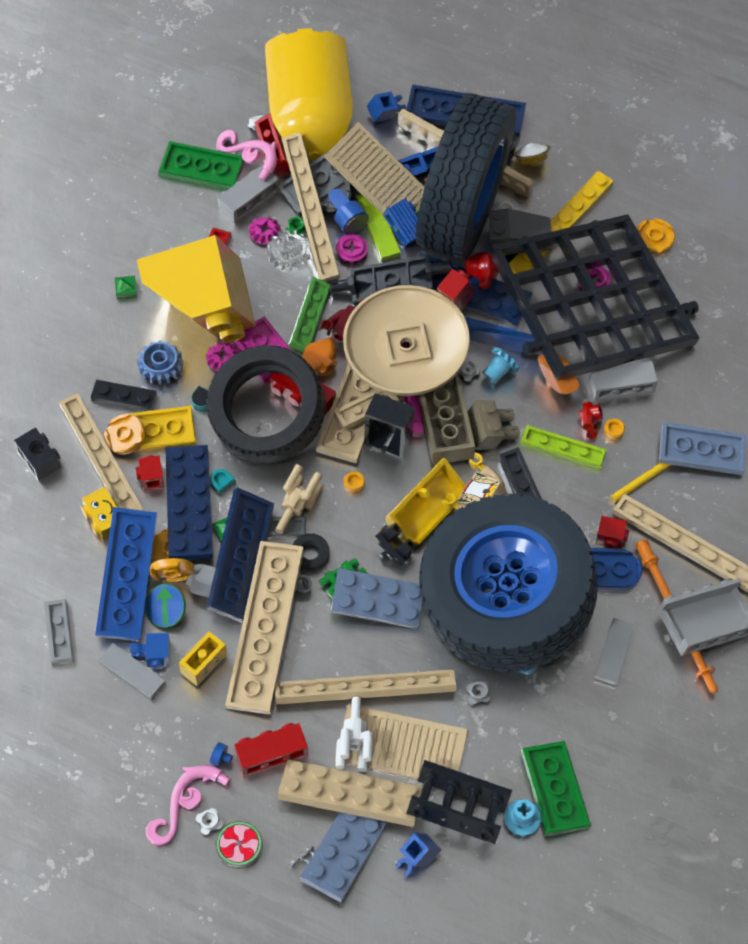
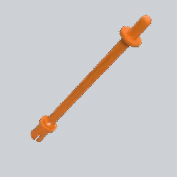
(650, 561)

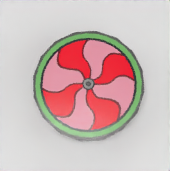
(239, 844)

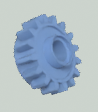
(151, 367)

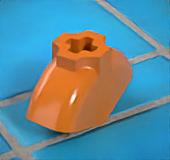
(321, 356)
(563, 386)

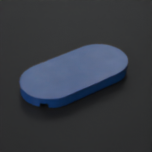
(615, 569)

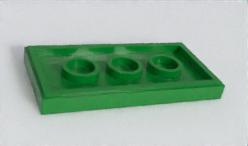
(201, 165)
(555, 788)

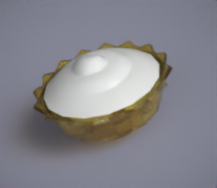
(532, 154)

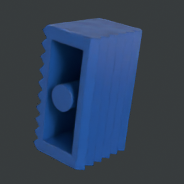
(402, 221)

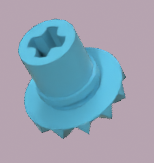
(500, 365)
(522, 817)

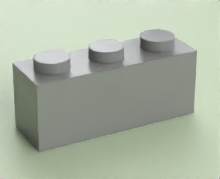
(247, 194)
(623, 380)

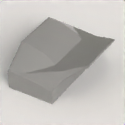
(201, 580)

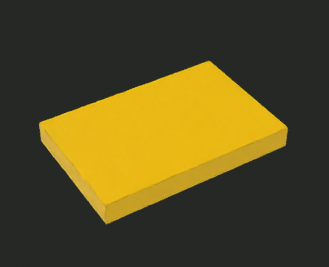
(167, 428)

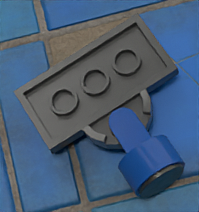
(333, 194)

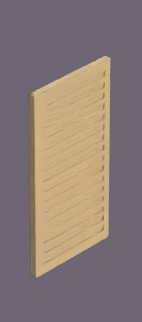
(374, 170)
(405, 742)

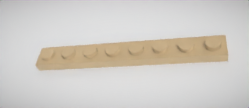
(432, 134)
(310, 207)
(99, 453)
(682, 540)
(365, 686)

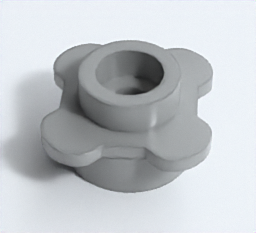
(482, 687)

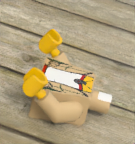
(481, 485)

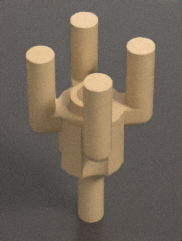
(298, 497)

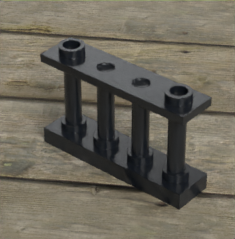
(465, 786)

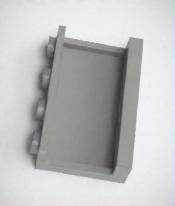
(705, 616)

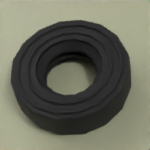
(321, 544)

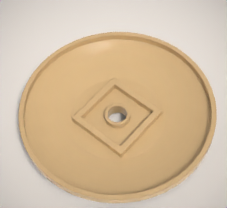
(406, 315)

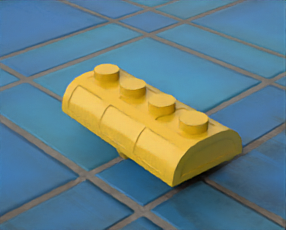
(423, 507)

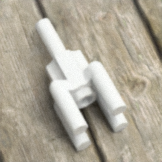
(354, 738)

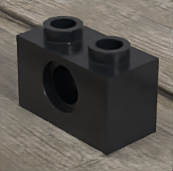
(39, 464)

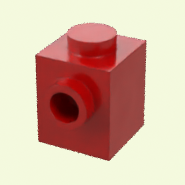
(150, 472)
(612, 532)

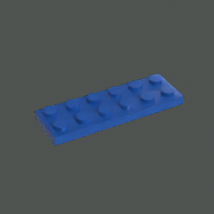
(126, 574)

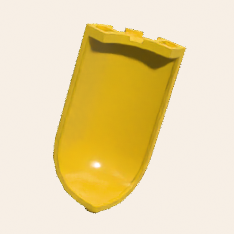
(310, 88)

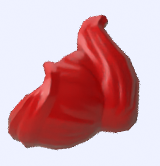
(482, 267)

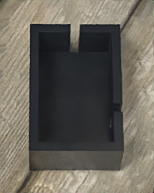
(388, 417)

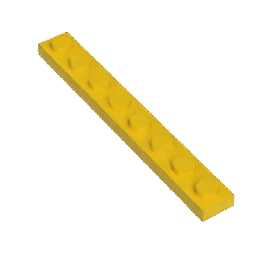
(570, 214)

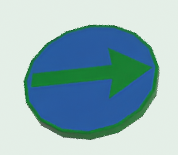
(165, 605)

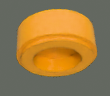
(614, 429)
(354, 482)

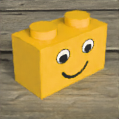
(99, 508)
(203, 658)

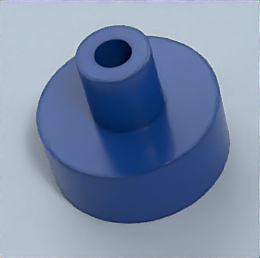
(220, 754)

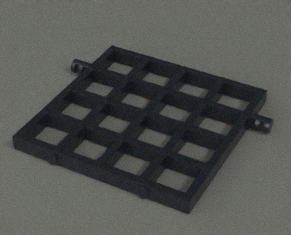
(591, 294)

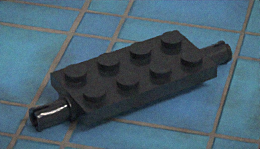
(375, 277)

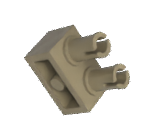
(487, 426)

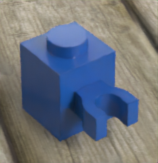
(384, 106)
(155, 650)
(418, 852)

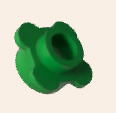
(296, 222)

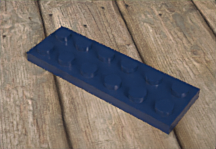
(438, 104)
(491, 302)
(188, 502)
(244, 529)

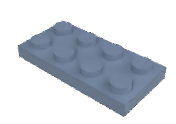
(702, 448)
(377, 598)
(342, 854)

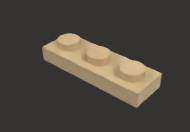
(354, 412)

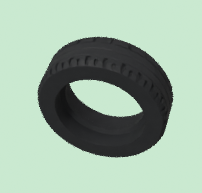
(242, 368)

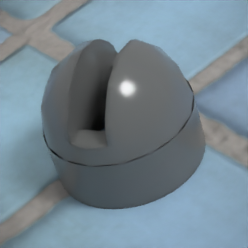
(306, 582)

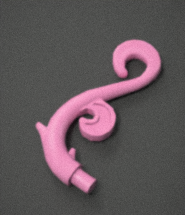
(248, 155)
(207, 772)

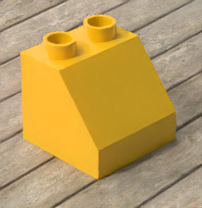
(204, 284)

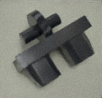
(392, 545)

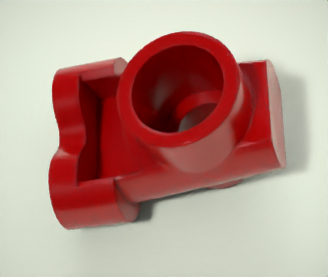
(589, 417)

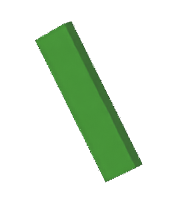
(309, 314)

